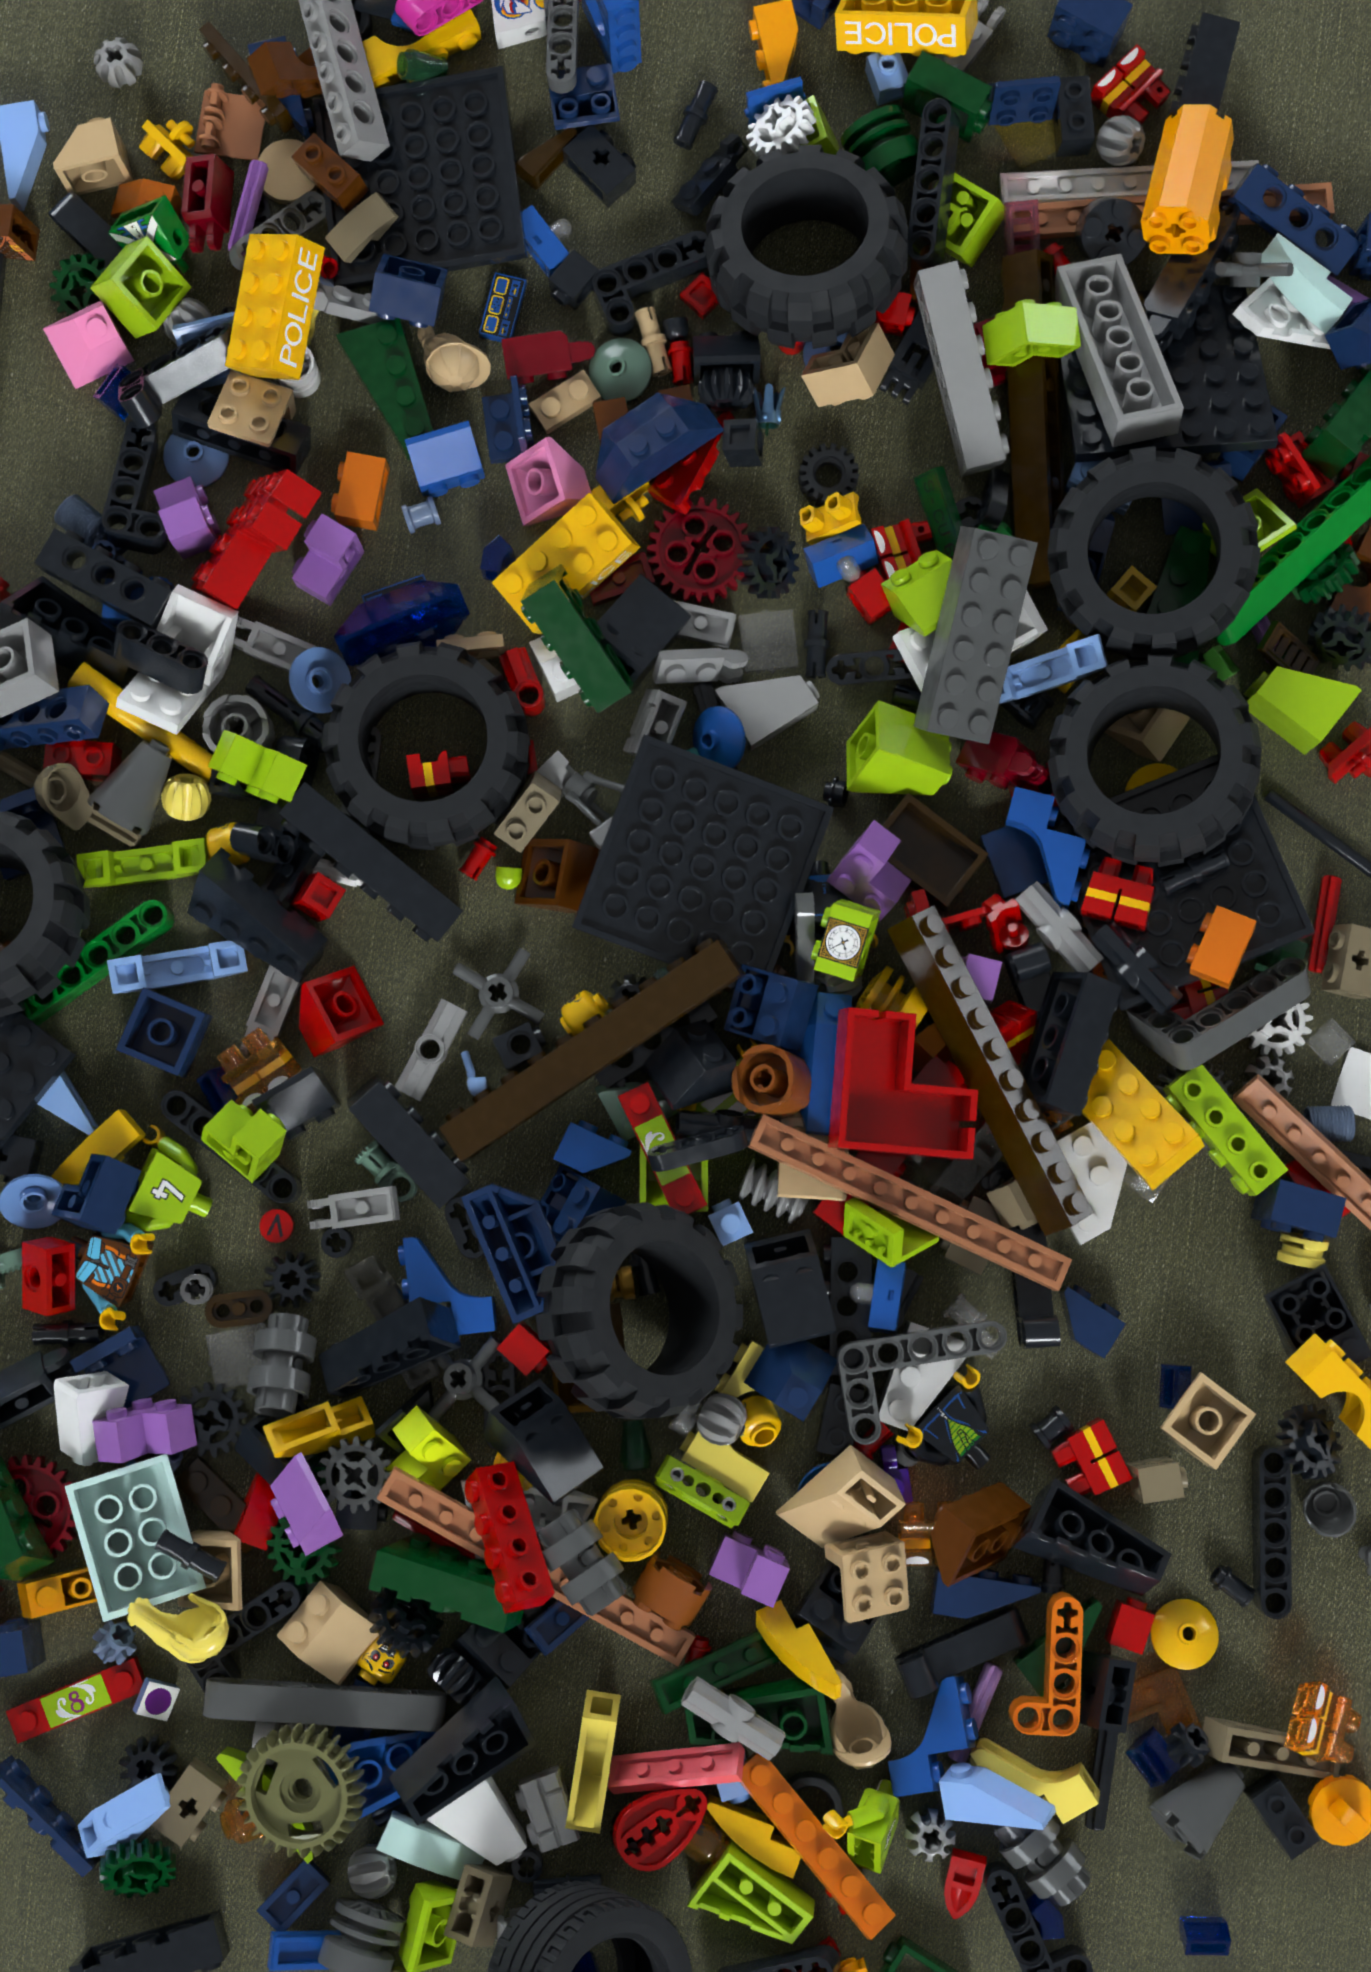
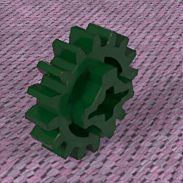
(72, 280)
(1329, 575)
(294, 1560)
(137, 1868)

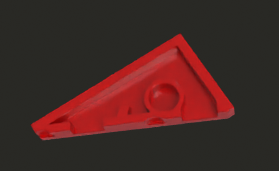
(688, 474)

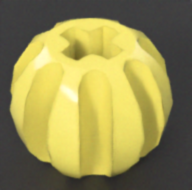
(186, 797)

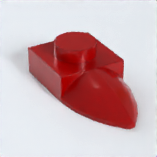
(963, 1881)

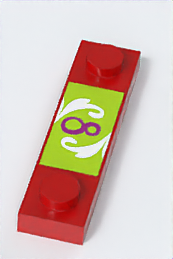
(653, 1130)
(76, 1700)

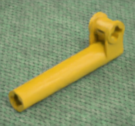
(182, 748)

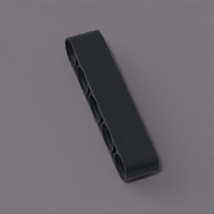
(928, 170)
(189, 1122)
(1278, 1547)

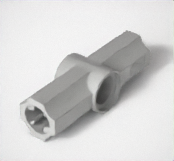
(1058, 928)
(441, 1029)
(733, 1718)

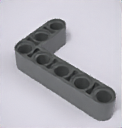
(1226, 1020)
(904, 1357)

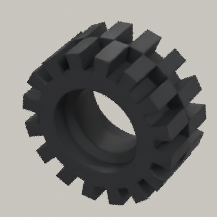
(822, 457)

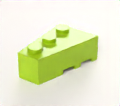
(753, 1895)

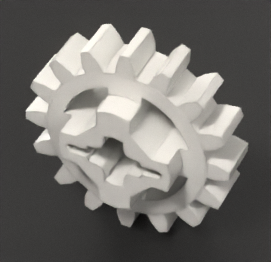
(781, 126)
(1285, 1030)

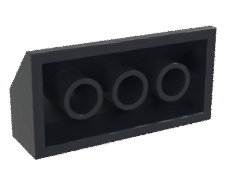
(1069, 1040)

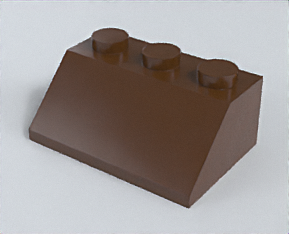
(977, 1531)

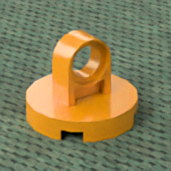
(1340, 1809)

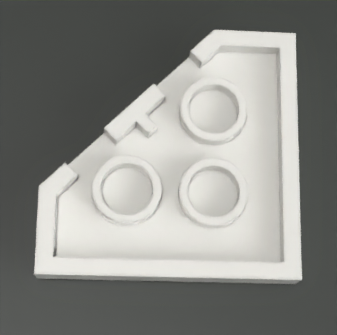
(1274, 317)
(1099, 1174)

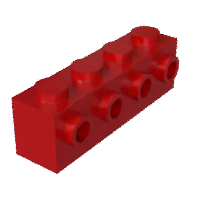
(508, 1537)

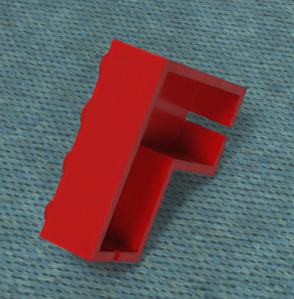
(253, 535)
(877, 1103)

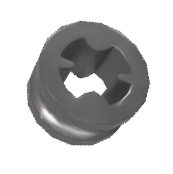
(189, 1296)

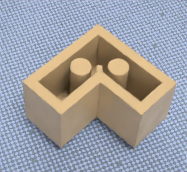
(851, 370)

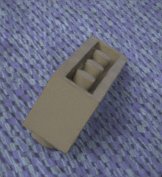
(1260, 1748)

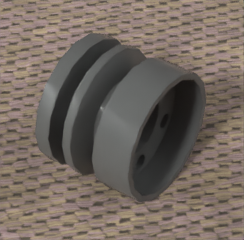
(365, 1930)

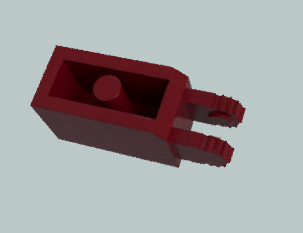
(207, 201)
(543, 354)
(1001, 762)

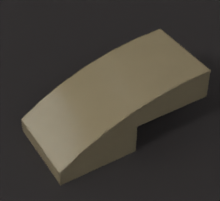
(359, 226)

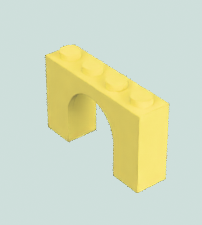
(725, 1462)

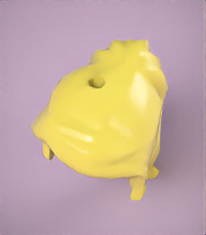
(187, 1636)

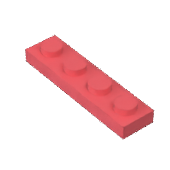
(676, 1768)

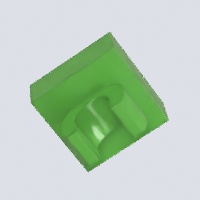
(1220, 661)

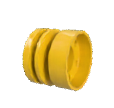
(885, 997)
(620, 1535)

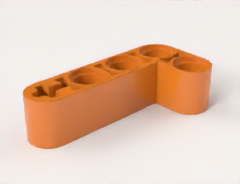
(1055, 1664)

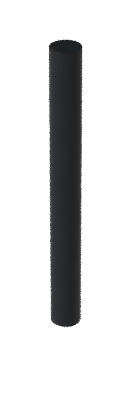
(1319, 832)

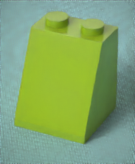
(1299, 705)
(895, 756)

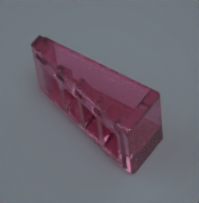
(1033, 220)

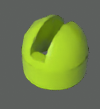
(508, 877)

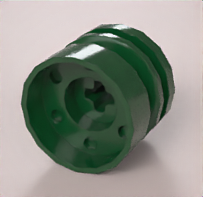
(884, 143)

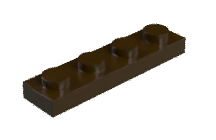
(237, 70)

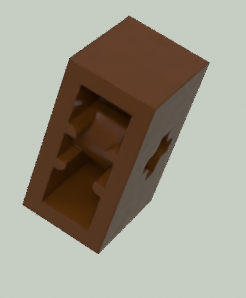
(330, 173)

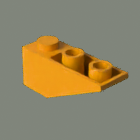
(777, 36)
(56, 1592)

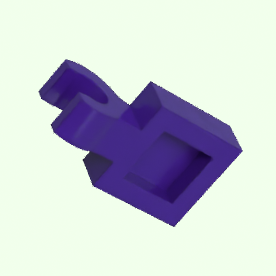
(900, 1474)

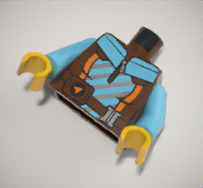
(112, 1269)

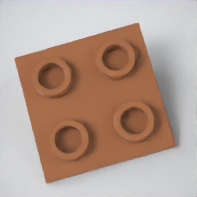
(229, 125)

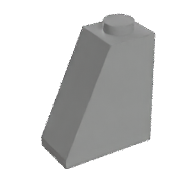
(769, 705)

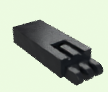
(905, 374)

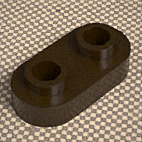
(240, 1308)

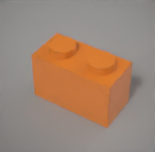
(360, 490)
(1221, 946)

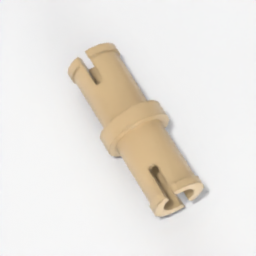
(653, 341)

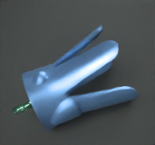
(769, 412)

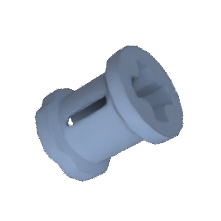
(421, 514)

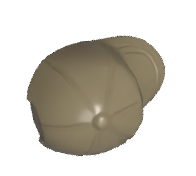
(63, 794)

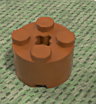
(772, 1081)
(670, 1590)

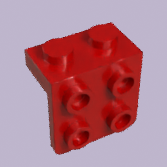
(1300, 479)
(964, 921)

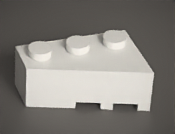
(914, 1388)

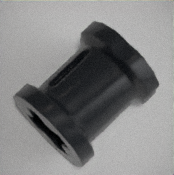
(1051, 1427)

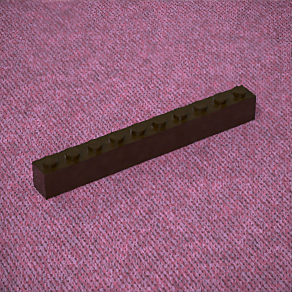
(1034, 418)
(591, 1050)
(991, 1070)

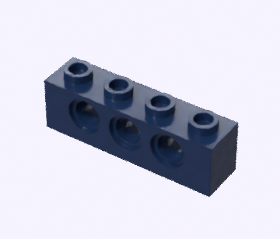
(1249, 197)
(62, 717)

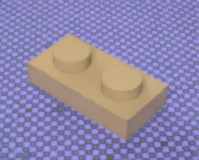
(565, 402)
(483, 646)

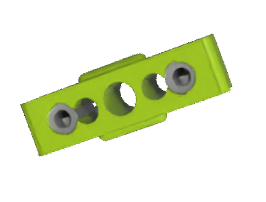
(730, 1507)

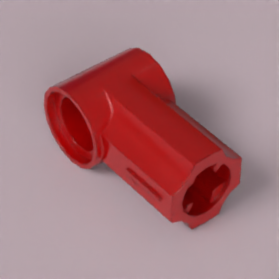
(523, 679)

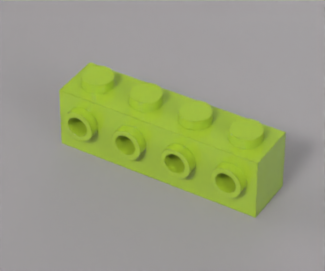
(1225, 1131)

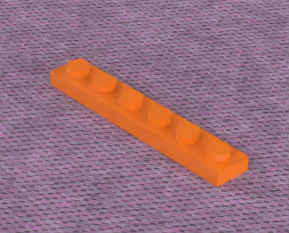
(815, 1846)

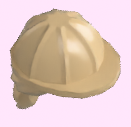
(452, 361)
(857, 1730)

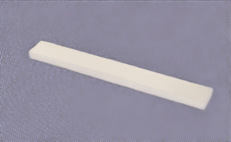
(1089, 183)

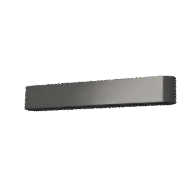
(324, 1704)

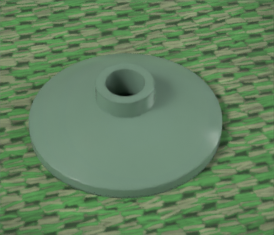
(633, 376)

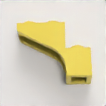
(593, 1761)
(1067, 1789)

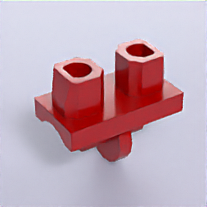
(1353, 759)
(1005, 924)

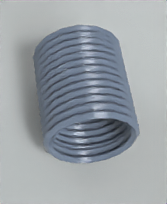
(80, 518)
(1334, 1122)

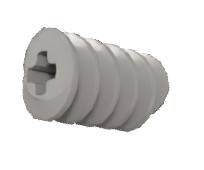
(766, 1188)

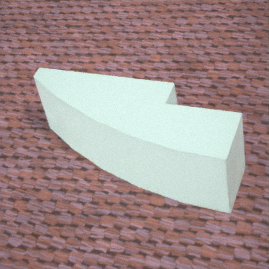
(1308, 286)
(425, 1846)

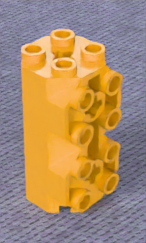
(1188, 181)

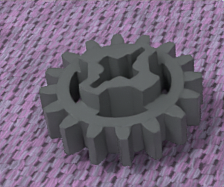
(343, 1463)

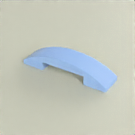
(1054, 669)
(176, 967)

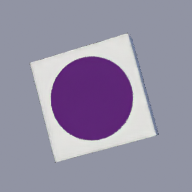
(156, 1699)

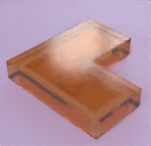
(1165, 1694)

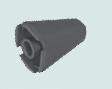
(134, 787)
(1199, 1807)

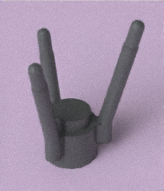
(582, 793)

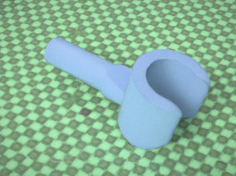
(474, 1083)

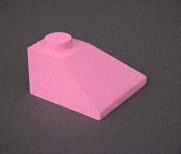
(88, 344)
(546, 482)

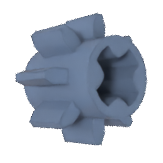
(114, 1642)

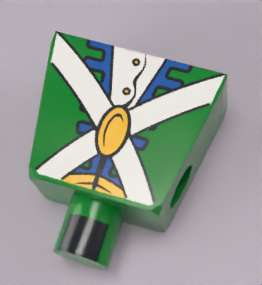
(158, 222)

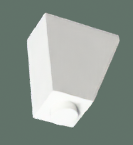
(80, 1402)
(483, 1823)

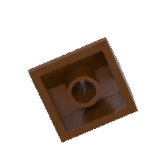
(555, 874)

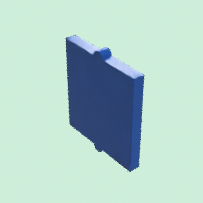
(760, 97)

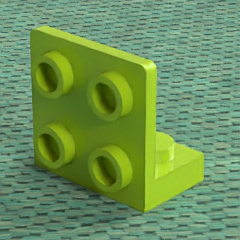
(884, 1234)

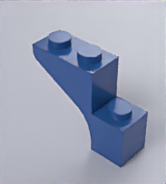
(1060, 852)
(430, 1282)
(947, 1731)

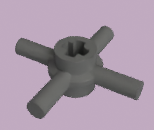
(1247, 269)
(511, 1002)
(473, 1376)

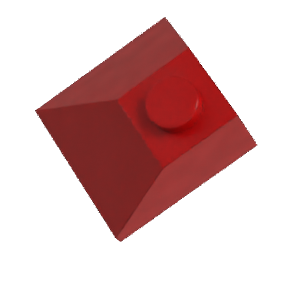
(336, 1011)

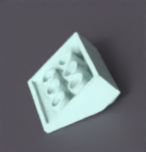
(118, 1527)

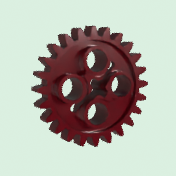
(674, 537)
(40, 1482)

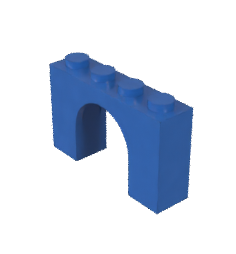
(616, 30)

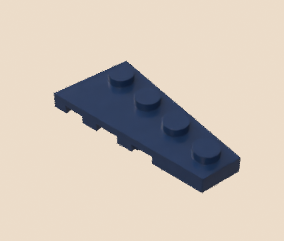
(43, 1815)

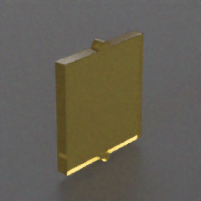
(1028, 141)

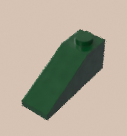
(1032, 1659)

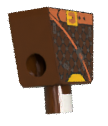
(17, 234)

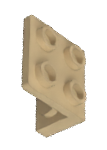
(251, 408)
(871, 1575)

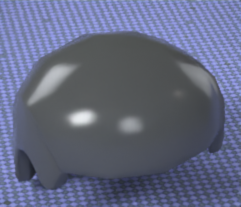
(1329, 1509)

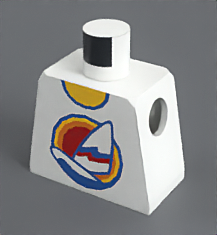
(519, 21)

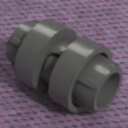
(283, 1352)
(591, 1585)
(1053, 1865)

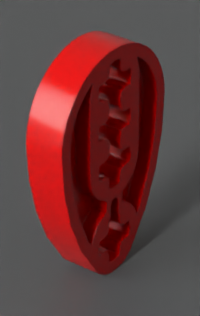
(665, 1844)

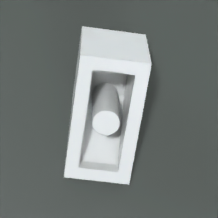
(556, 679)

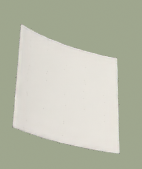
(1355, 1083)

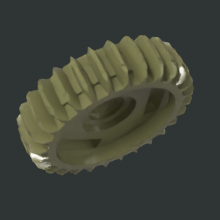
(283, 1805)

